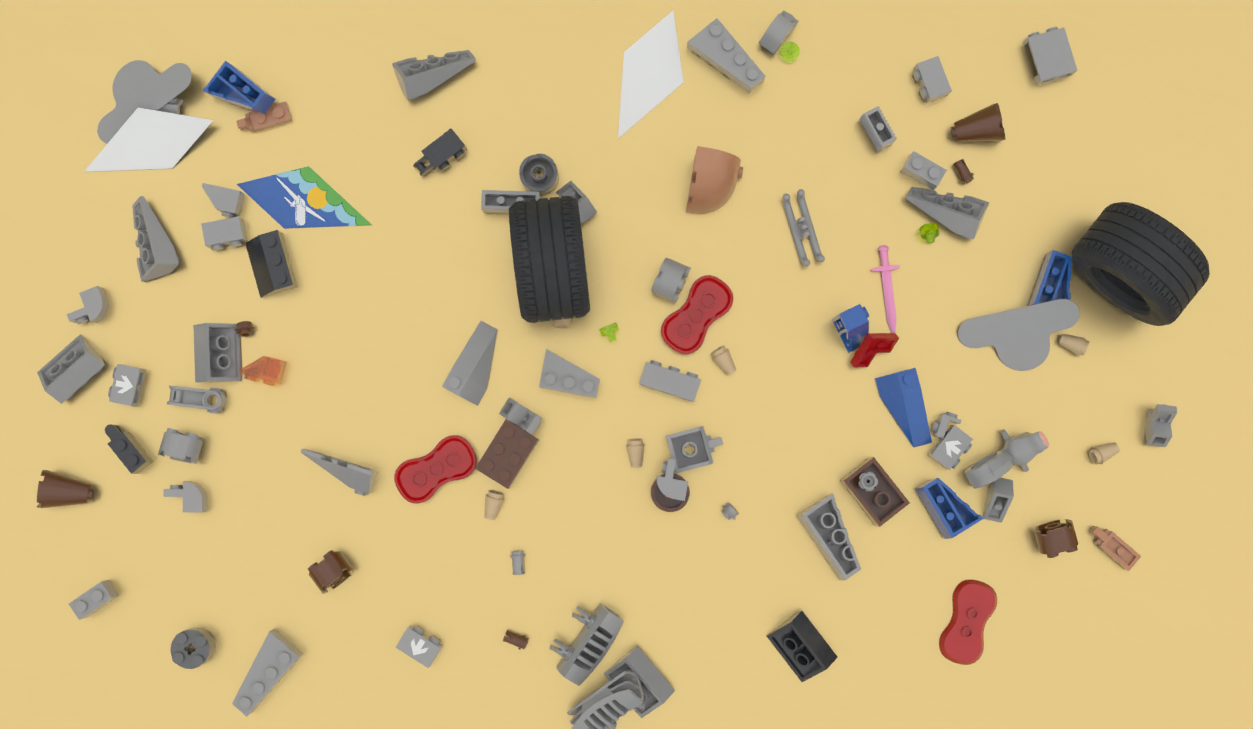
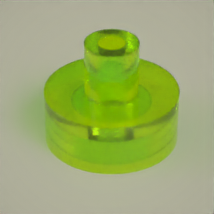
(786, 54)
(929, 231)
(609, 331)

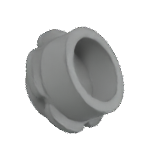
(868, 486)
(729, 511)

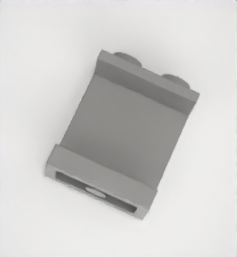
(1051, 55)

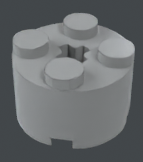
(670, 279)
(180, 447)

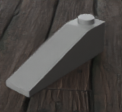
(424, 75)
(155, 247)
(472, 369)
(351, 474)

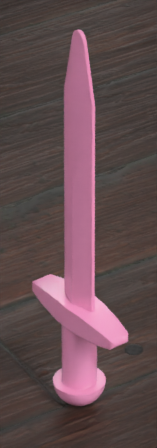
(885, 270)

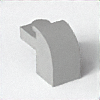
(778, 31)
(95, 306)
(520, 416)
(1158, 425)
(671, 487)
(193, 496)

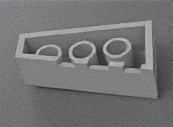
(726, 55)
(831, 537)
(269, 667)

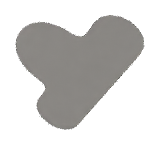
(141, 87)
(1020, 333)

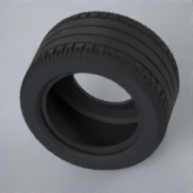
(549, 259)
(1141, 263)

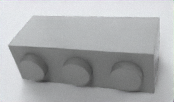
(500, 201)
(670, 381)

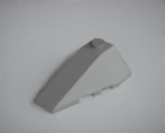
(958, 214)

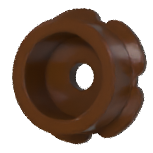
(244, 328)

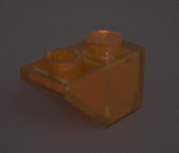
(265, 368)

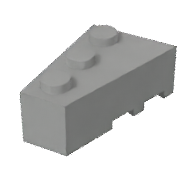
(566, 377)

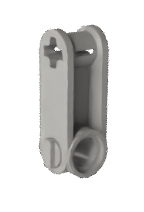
(197, 398)

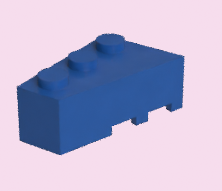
(237, 88)
(1053, 279)
(852, 326)
(946, 508)

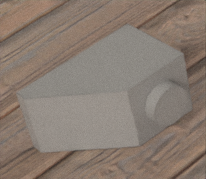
(225, 199)
(586, 208)
(998, 499)

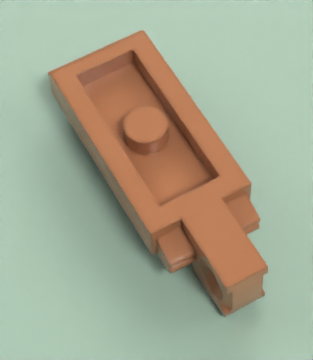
(274, 116)
(1115, 547)

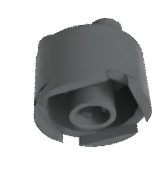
(535, 164)
(183, 654)

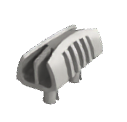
(590, 644)
(609, 703)

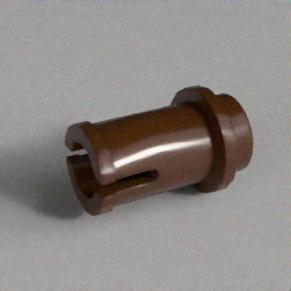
(963, 171)
(517, 640)

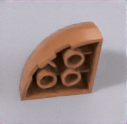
(712, 180)

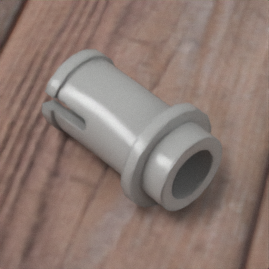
(517, 562)

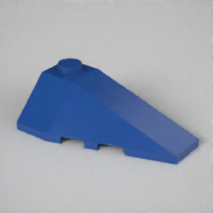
(905, 402)

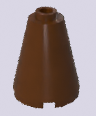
(980, 126)
(61, 490)

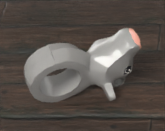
(1016, 451)

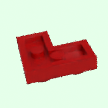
(873, 344)

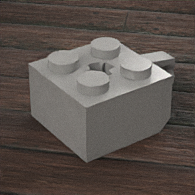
(696, 438)

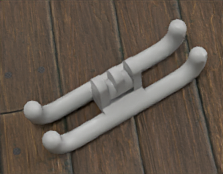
(802, 228)

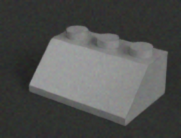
(216, 353)
(70, 369)
(654, 685)

